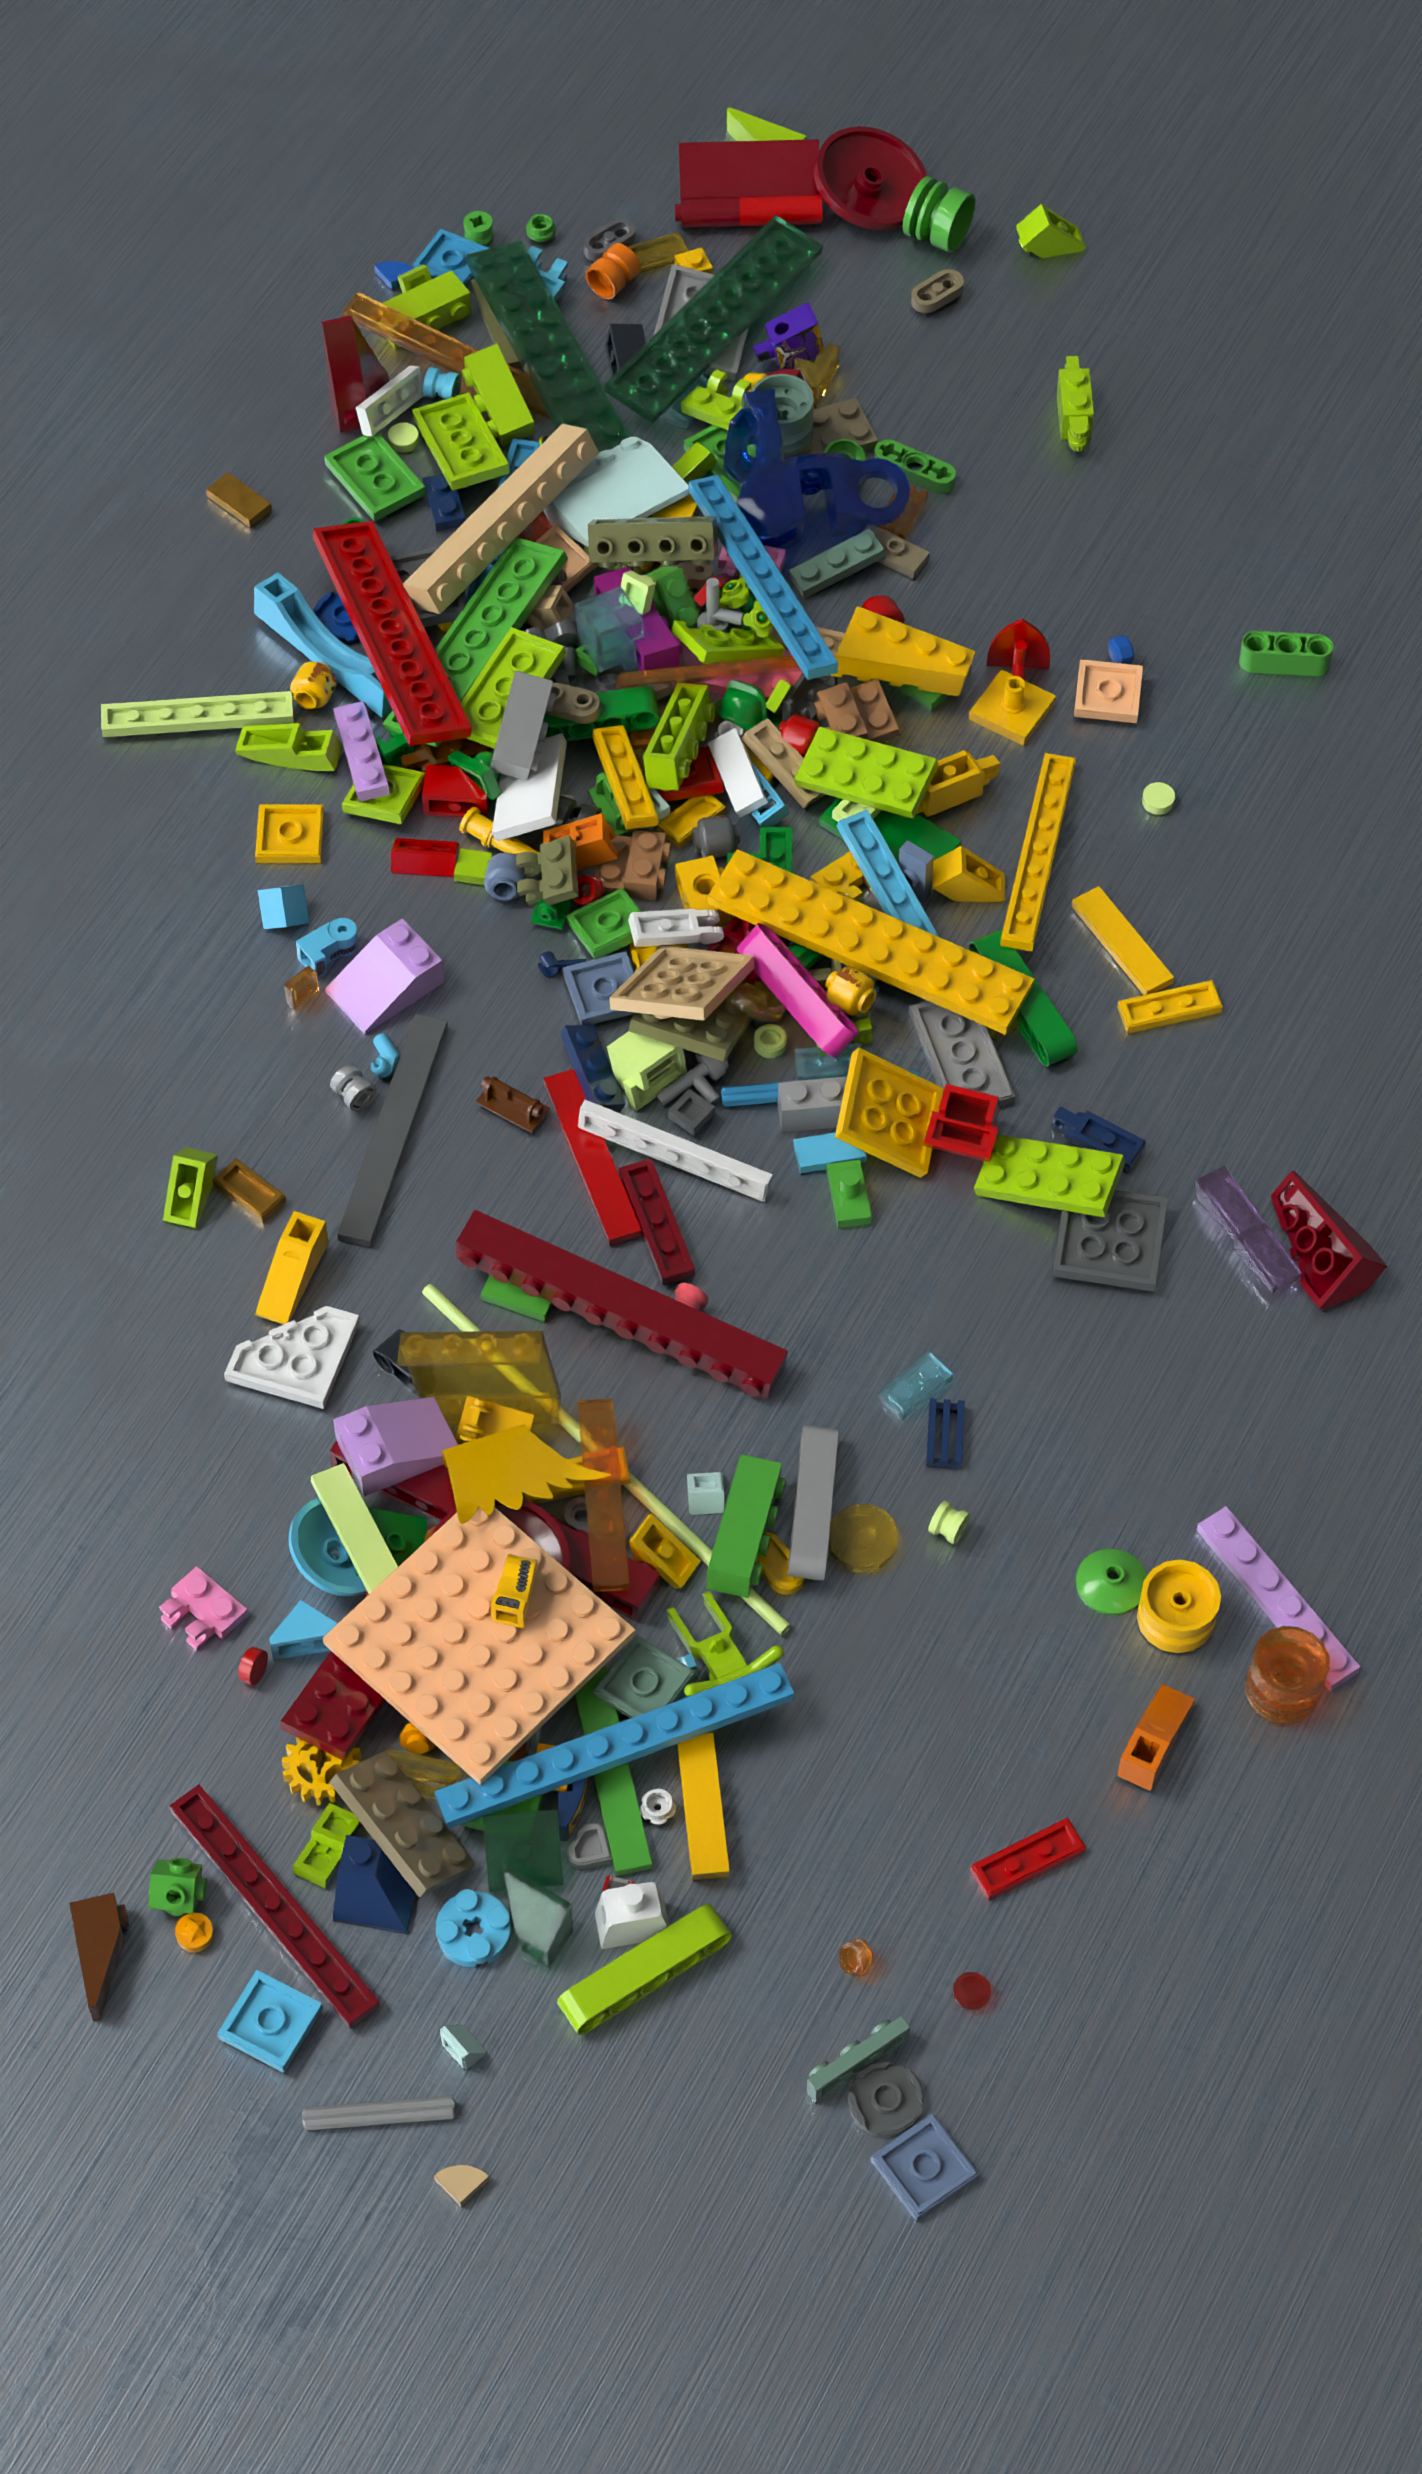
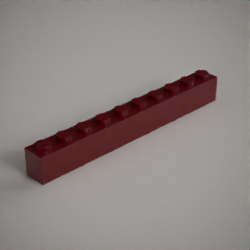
(620, 1305)
(434, 1497)

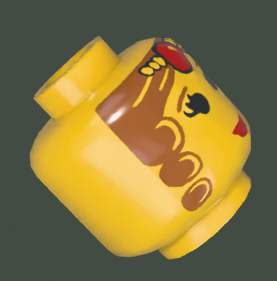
(313, 685)
(850, 990)

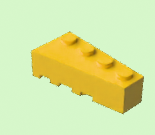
(901, 655)

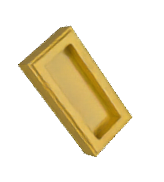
(681, 821)

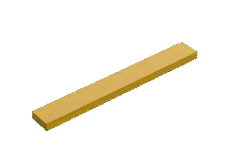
(1038, 852)

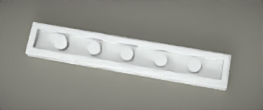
(674, 1150)

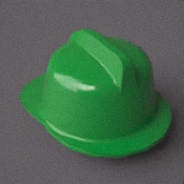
(744, 706)

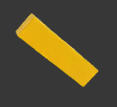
(703, 1808)

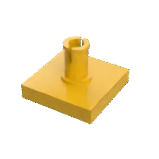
(1012, 707)

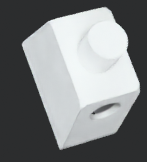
(630, 1914)

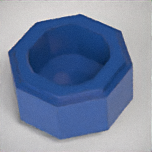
(1120, 650)

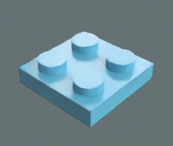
(270, 2021)

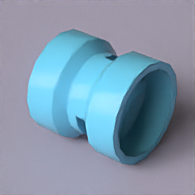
(442, 384)

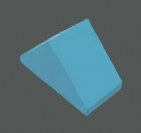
(301, 1633)

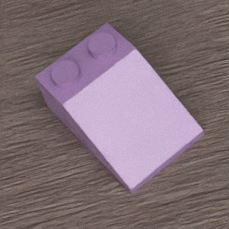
(386, 977)
(393, 1441)

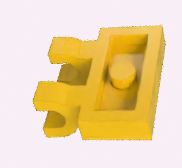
(842, 877)

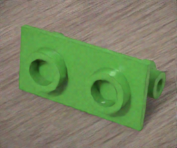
(603, 798)

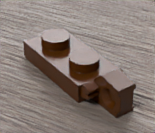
(432, 755)

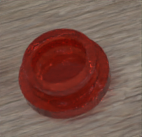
(971, 1990)

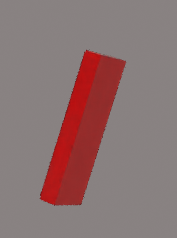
(1027, 1859)

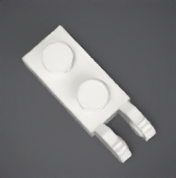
(675, 927)

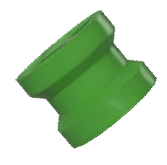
(479, 228)

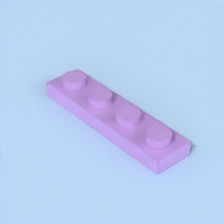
(361, 751)

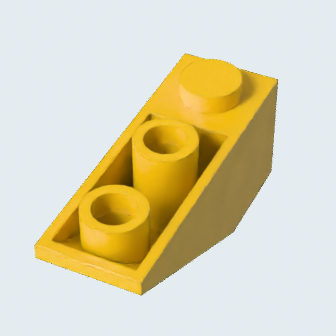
(292, 1267)

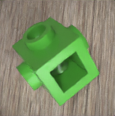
(176, 1886)

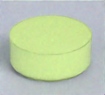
(403, 437)
(1158, 798)
(770, 1041)

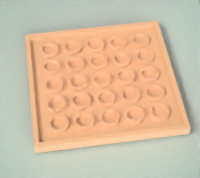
(454, 1672)

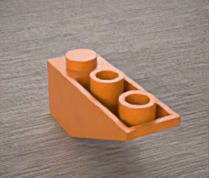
(1154, 1737)

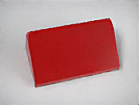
(424, 857)

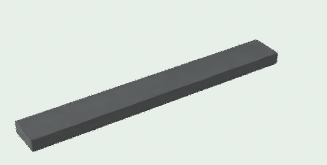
(392, 1130)

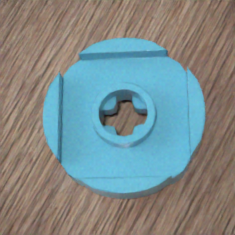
(470, 1908)

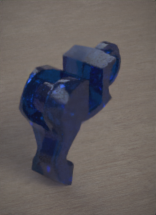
(774, 484)

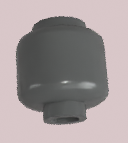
(715, 836)

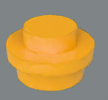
(414, 1740)

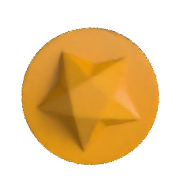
(194, 1932)

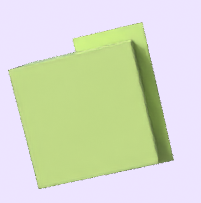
(644, 1067)

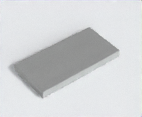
(960, 1051)

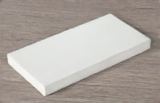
(534, 801)

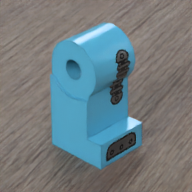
(327, 944)

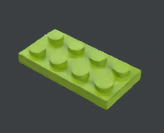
(460, 441)
(489, 693)
(866, 772)
(1050, 1175)

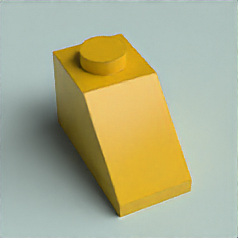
(968, 878)

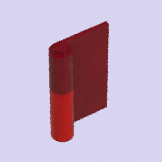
(748, 183)

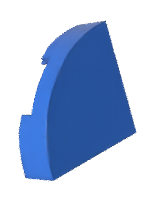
(390, 270)

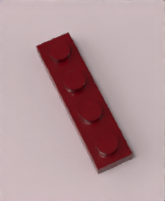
(657, 1221)

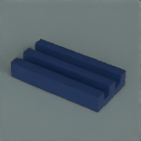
(947, 1408)

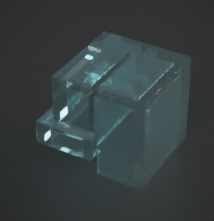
(608, 628)

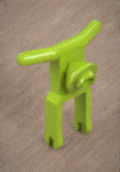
(719, 1650)

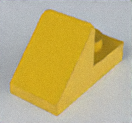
(663, 1551)

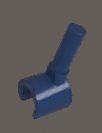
(550, 965)

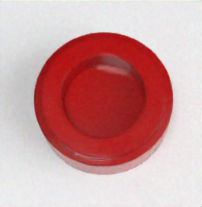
(253, 1665)

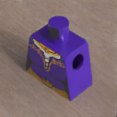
(791, 337)

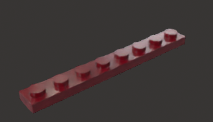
(275, 1906)

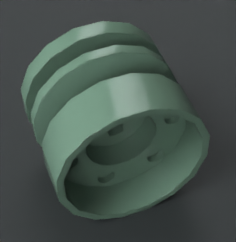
(795, 410)

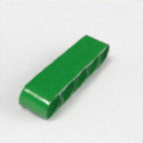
(630, 707)
(1039, 1019)

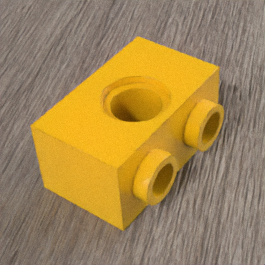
(694, 883)

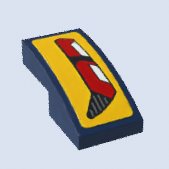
(570, 1808)

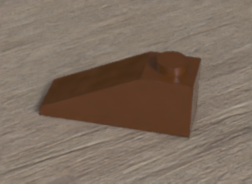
(100, 1941)

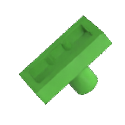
(848, 1193)

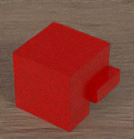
(964, 1123)

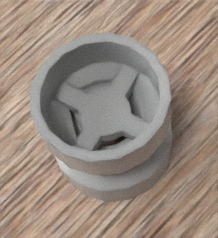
(354, 1089)

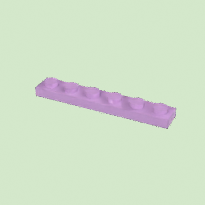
(1272, 1589)

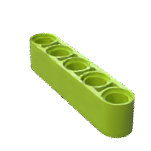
(644, 1969)

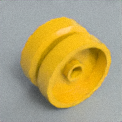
(1178, 1606)

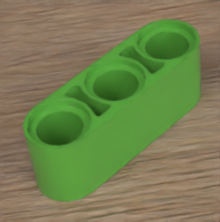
(1286, 653)

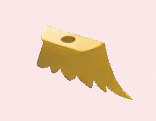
(504, 1467)

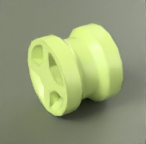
(949, 1522)

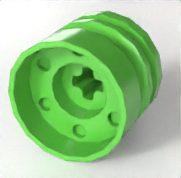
(939, 214)

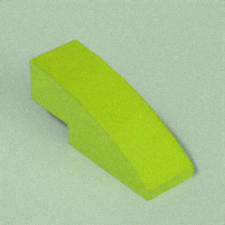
(290, 746)

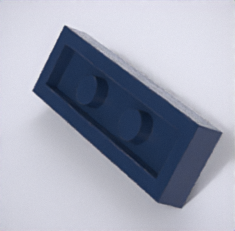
(592, 1066)

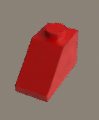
(451, 792)

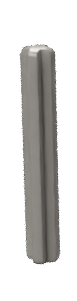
(378, 2113)

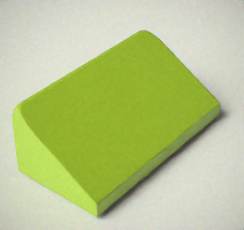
(694, 463)

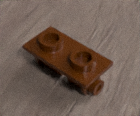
(511, 1104)

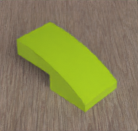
(324, 1850)

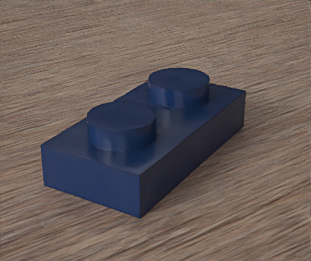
(443, 503)

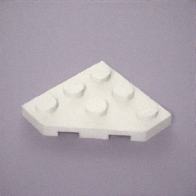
(296, 1358)

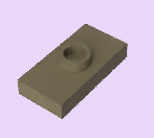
(901, 554)

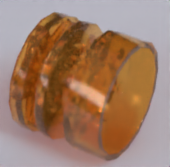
(1287, 1674)

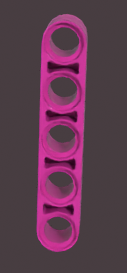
(798, 991)

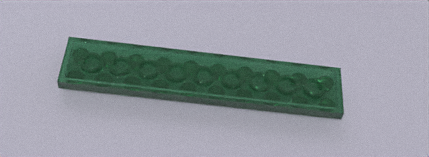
(713, 319)
(545, 343)

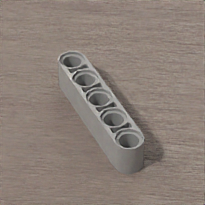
(813, 1502)

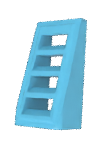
(775, 812)

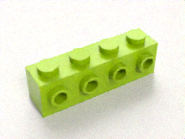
(678, 736)

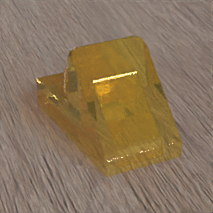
(819, 374)

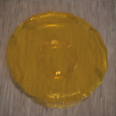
(756, 1001)
(863, 1538)

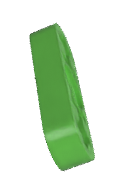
(907, 455)

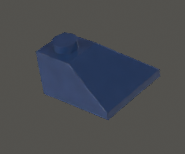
(371, 1888)

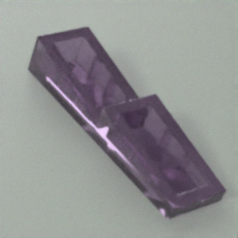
(1250, 1233)

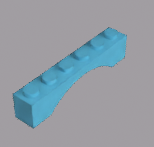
(287, 612)

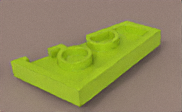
(717, 646)

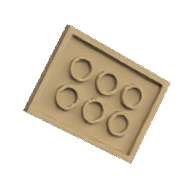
(682, 983)

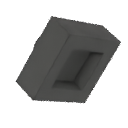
(691, 1112)

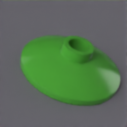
(1108, 1594)

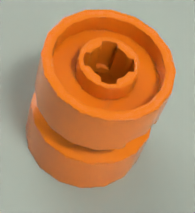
(612, 271)

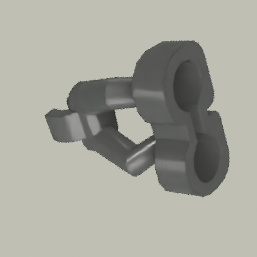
(565, 634)

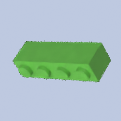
(744, 1526)

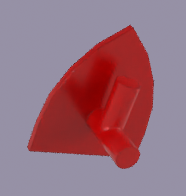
(1019, 647)

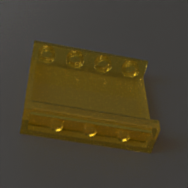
(486, 1365)

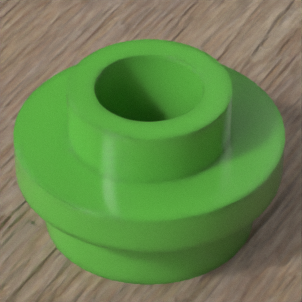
(540, 228)

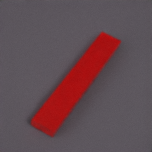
(593, 1161)

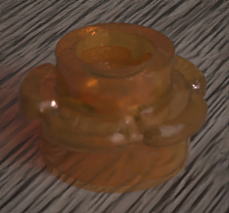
(856, 1957)

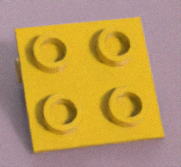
(487, 1418)

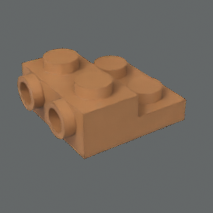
(857, 711)
(637, 865)

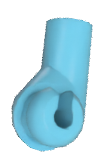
(388, 1056)

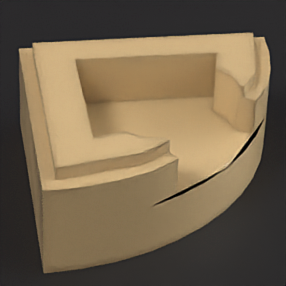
(461, 2182)

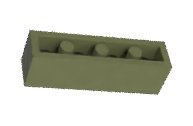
(653, 540)

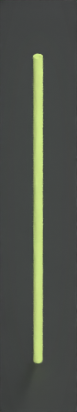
(647, 1498)

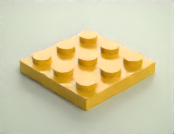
(887, 1112)

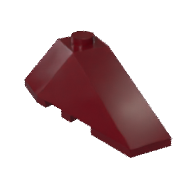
(351, 370)
(1328, 1251)

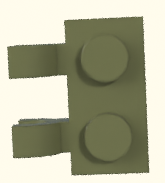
(558, 871)

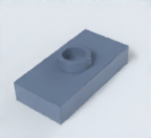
(917, 868)

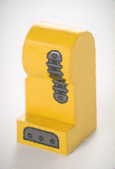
(514, 1591)

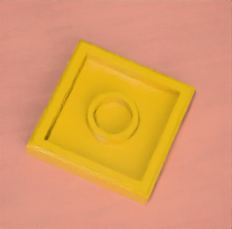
(289, 833)

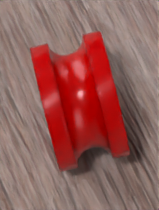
(595, 886)

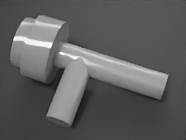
(716, 615)
(707, 1066)

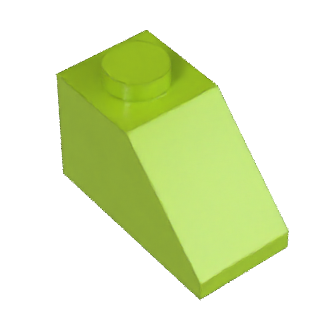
(1049, 234)
(189, 1186)

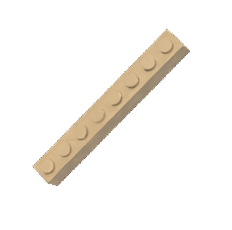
(500, 519)

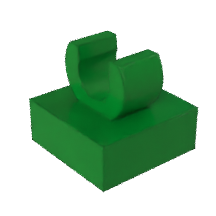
(393, 749)

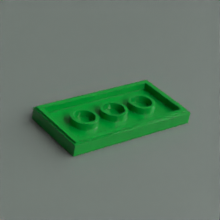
(899, 829)

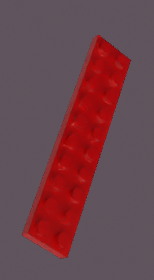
(392, 633)

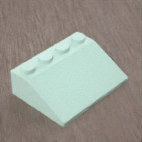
(617, 485)

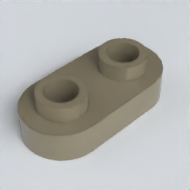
(933, 292)
(568, 704)

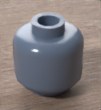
(502, 877)

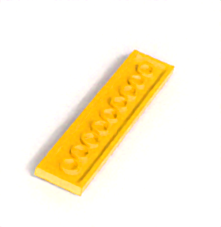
(871, 941)

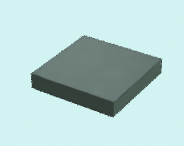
(643, 1679)

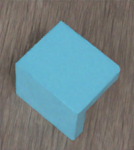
(283, 906)

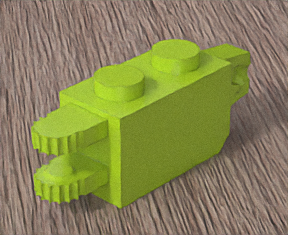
(1075, 404)

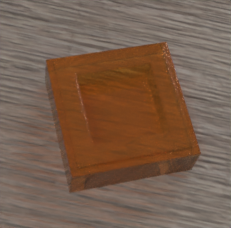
(301, 987)

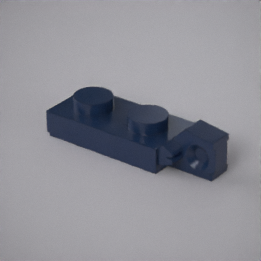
(1098, 1134)

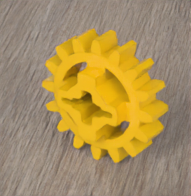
(306, 1760)

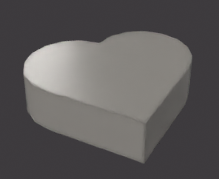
(590, 1848)

